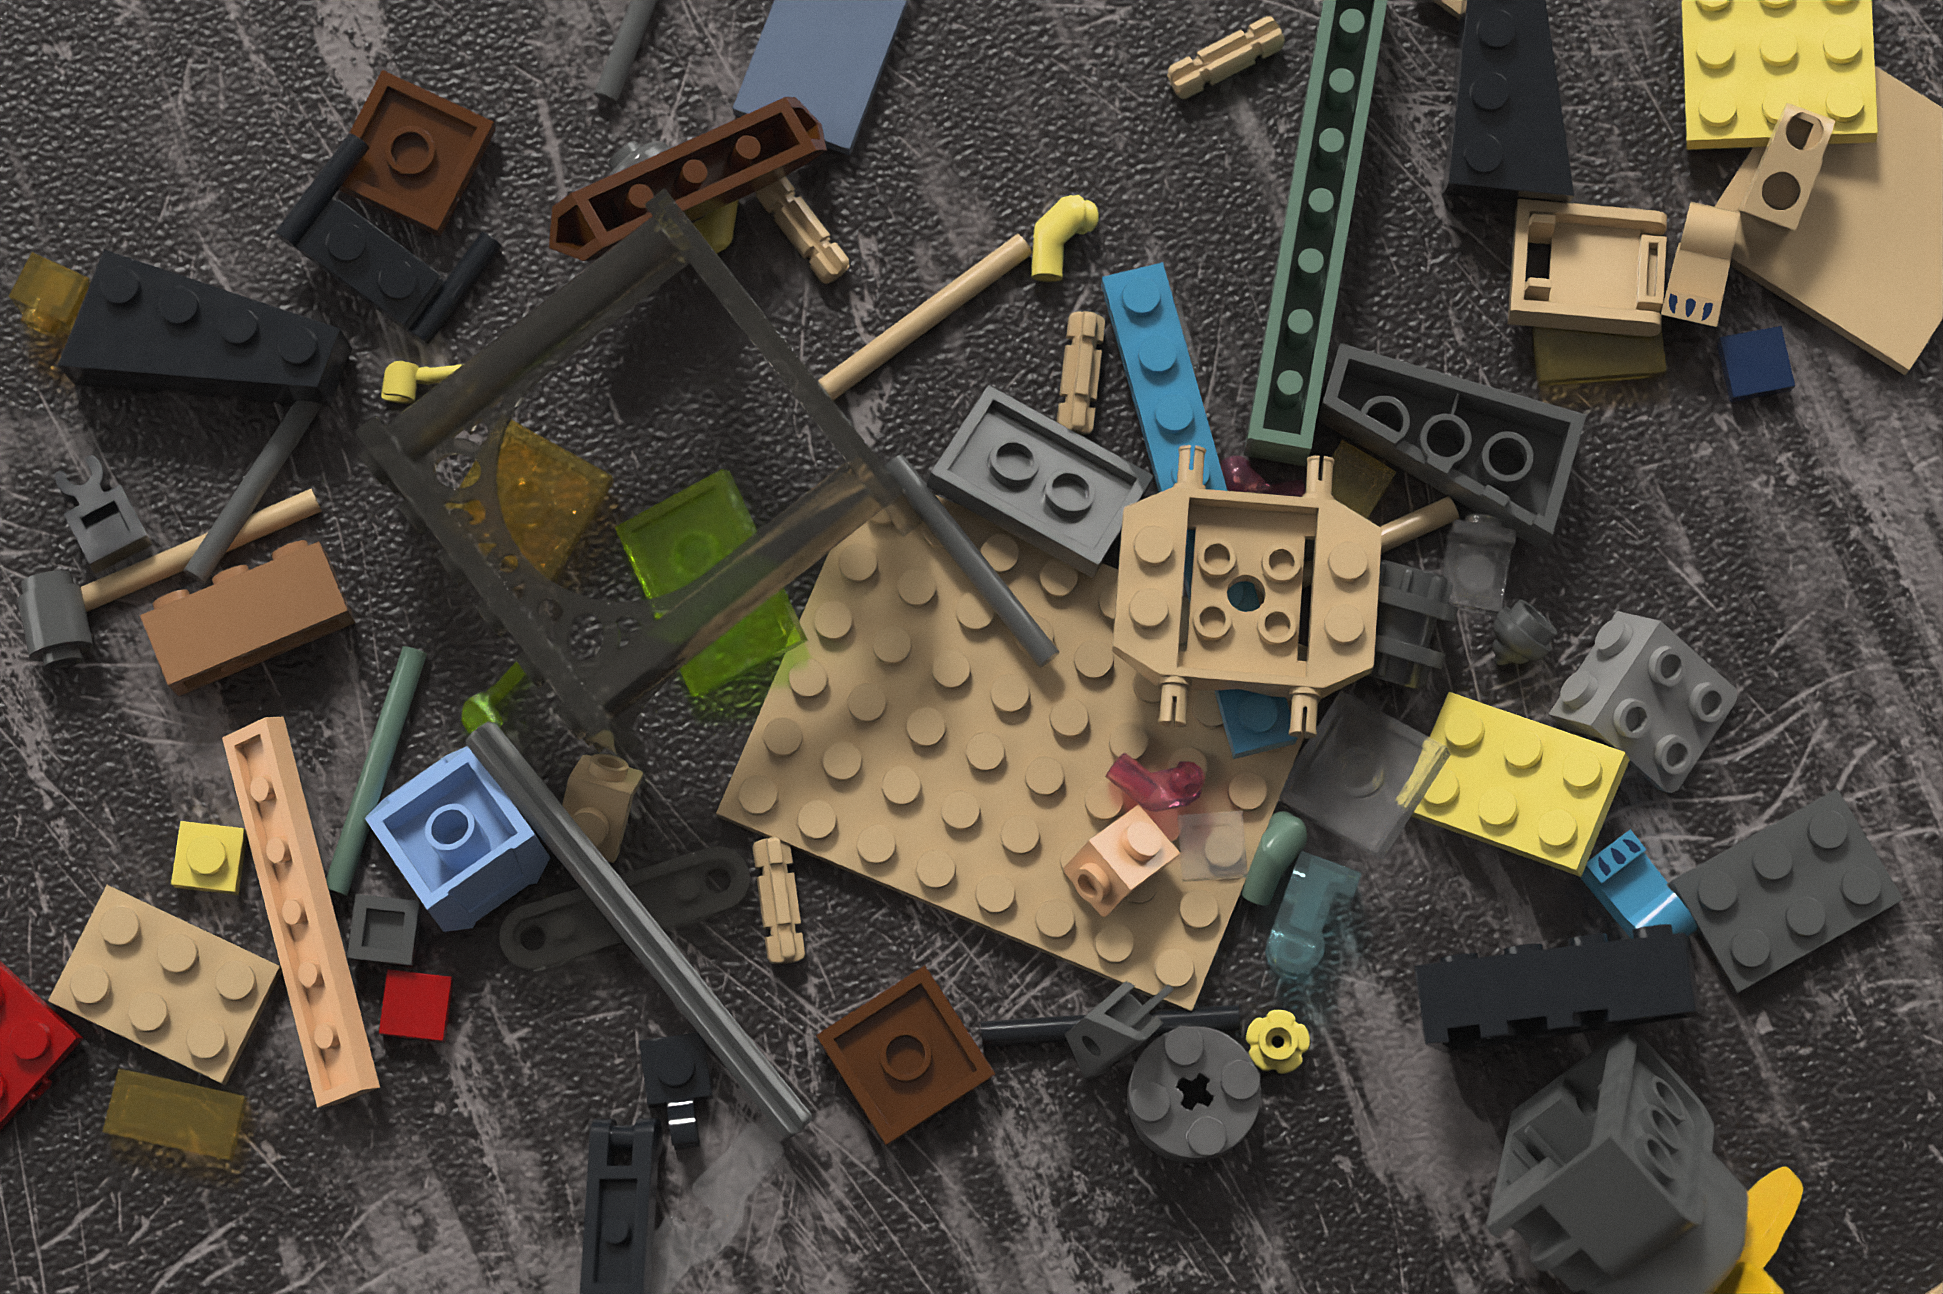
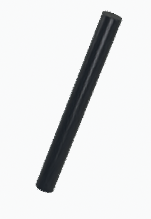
(1054, 1028)

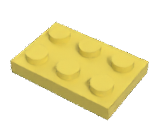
(1521, 784)

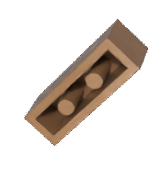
(246, 616)

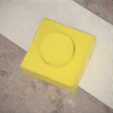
(209, 858)

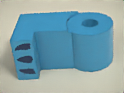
(1634, 888)

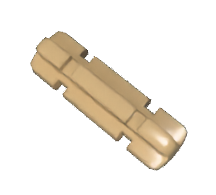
(1226, 57)
(804, 230)
(1081, 371)
(778, 901)

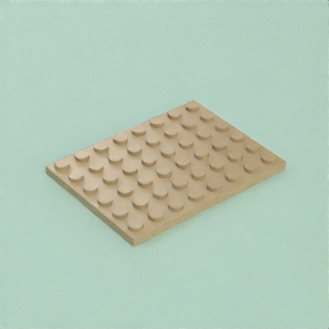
(968, 776)

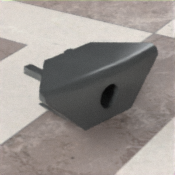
(1113, 1030)

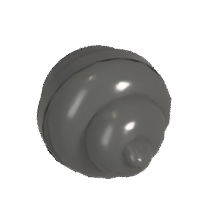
(1521, 634)

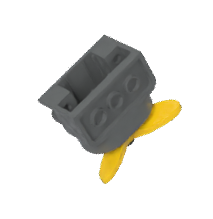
(1622, 1184)

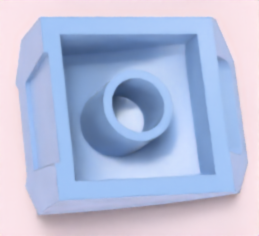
(458, 840)

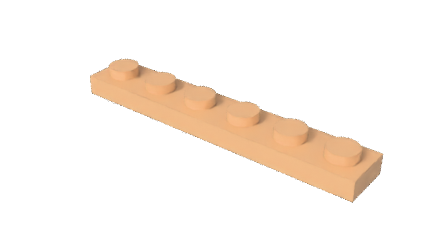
(300, 912)

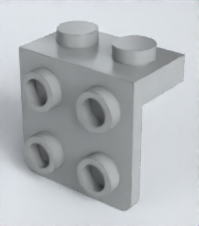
(1646, 698)

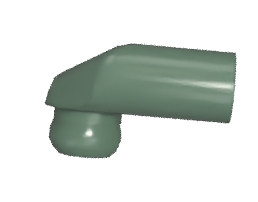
(1276, 850)

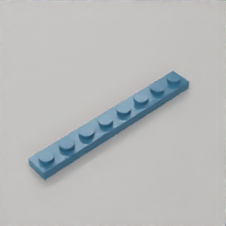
(1172, 417)

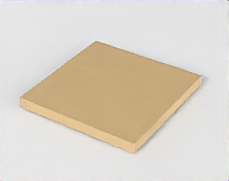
(1868, 235)

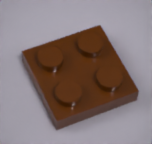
(417, 152)
(905, 1055)

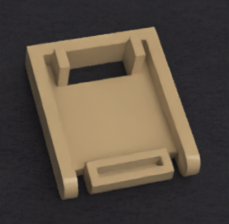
(1598, 268)

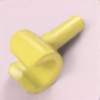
(402, 379)

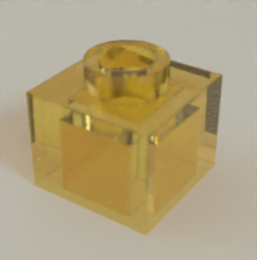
(49, 295)

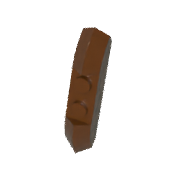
(696, 174)

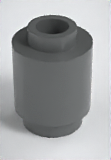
(54, 619)

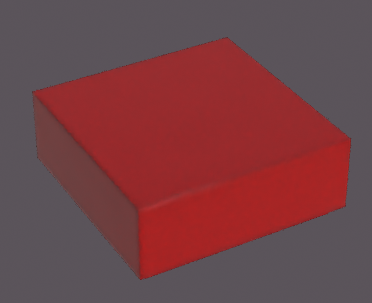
(416, 1006)

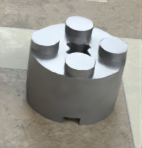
(1181, 1059)

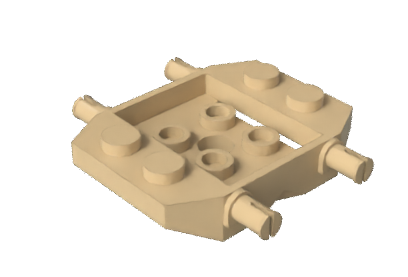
(1255, 542)

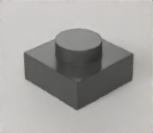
(384, 930)

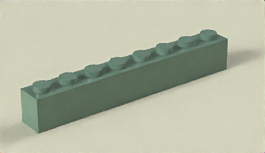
(1315, 231)

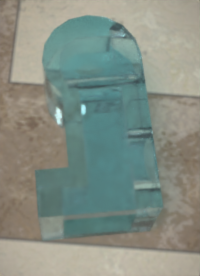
(1296, 934)

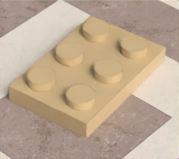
(166, 984)

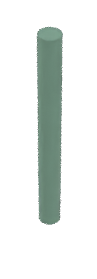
(375, 769)

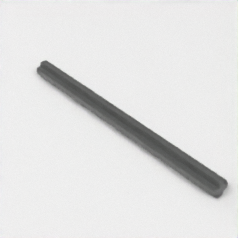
(639, 930)

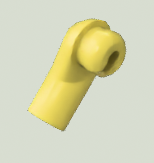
(1054, 229)

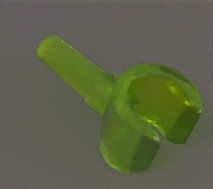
(481, 707)

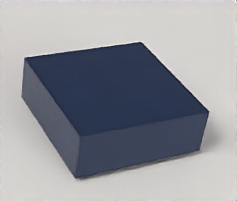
(1755, 364)

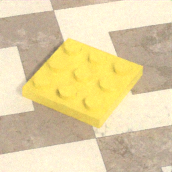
(1760, 54)

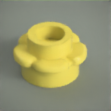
(1262, 1051)

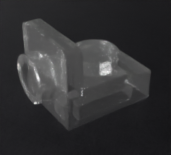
(1478, 563)

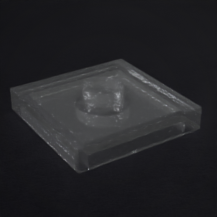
(1362, 775)

